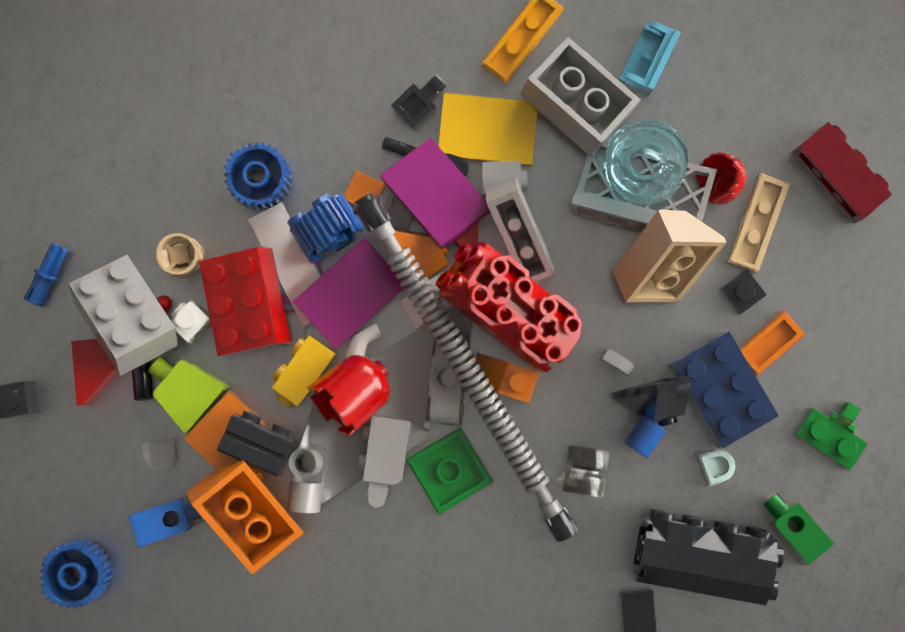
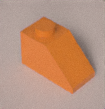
(424, 249)
(508, 377)

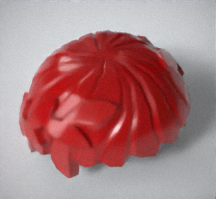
(729, 177)

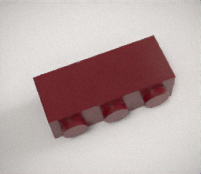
(843, 172)

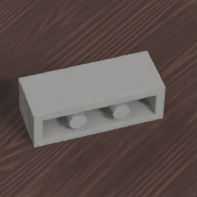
(519, 228)

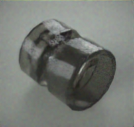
(586, 471)

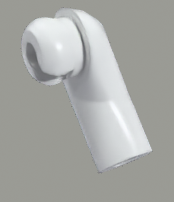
(360, 340)

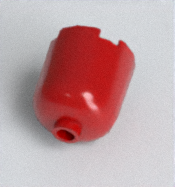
(351, 392)

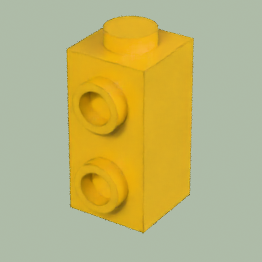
(308, 364)

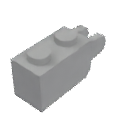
(384, 457)

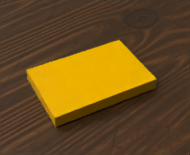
(488, 128)

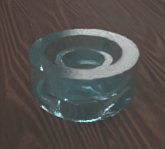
(651, 139)

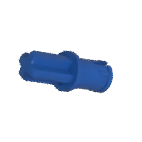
(45, 275)

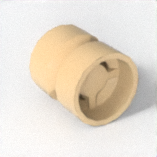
(180, 255)

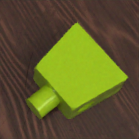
(186, 391)

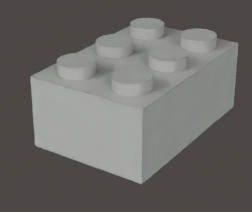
(579, 96)
(123, 315)

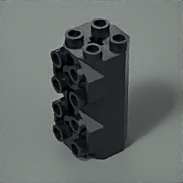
(707, 558)

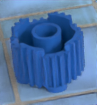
(254, 160)
(325, 227)
(93, 569)

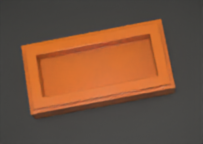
(771, 342)

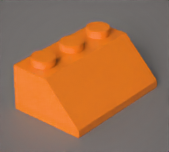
(244, 514)

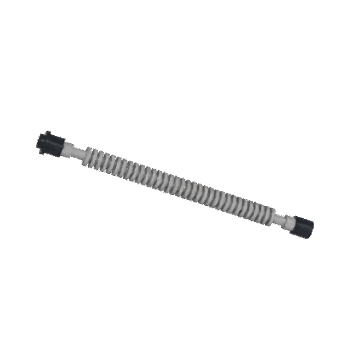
(520, 456)

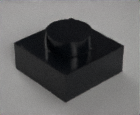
(743, 292)

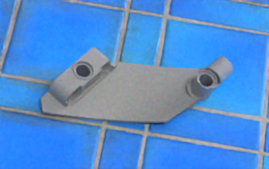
(415, 395)

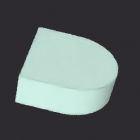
(716, 466)

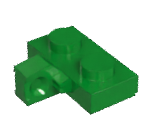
(833, 434)

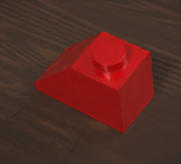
(91, 370)

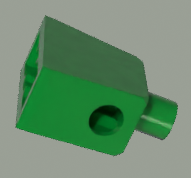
(808, 540)

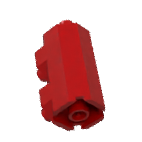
(510, 305)

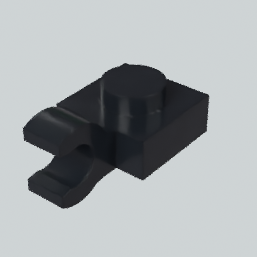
(416, 104)

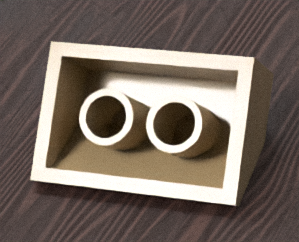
(667, 258)

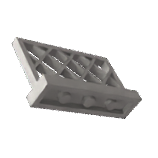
(628, 214)

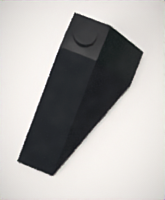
(656, 400)

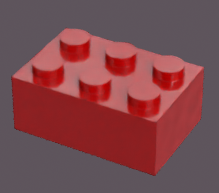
(244, 301)

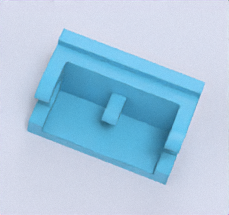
(649, 57)

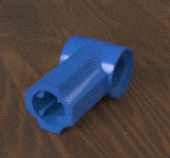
(644, 436)

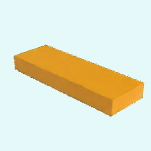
(521, 38)

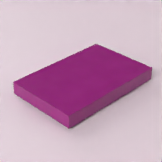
(435, 193)
(349, 293)

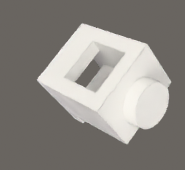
(190, 320)

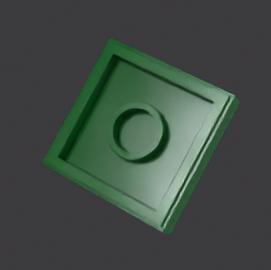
(449, 470)

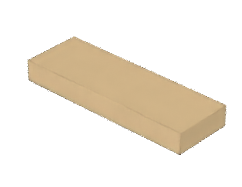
(758, 223)

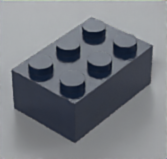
(724, 390)

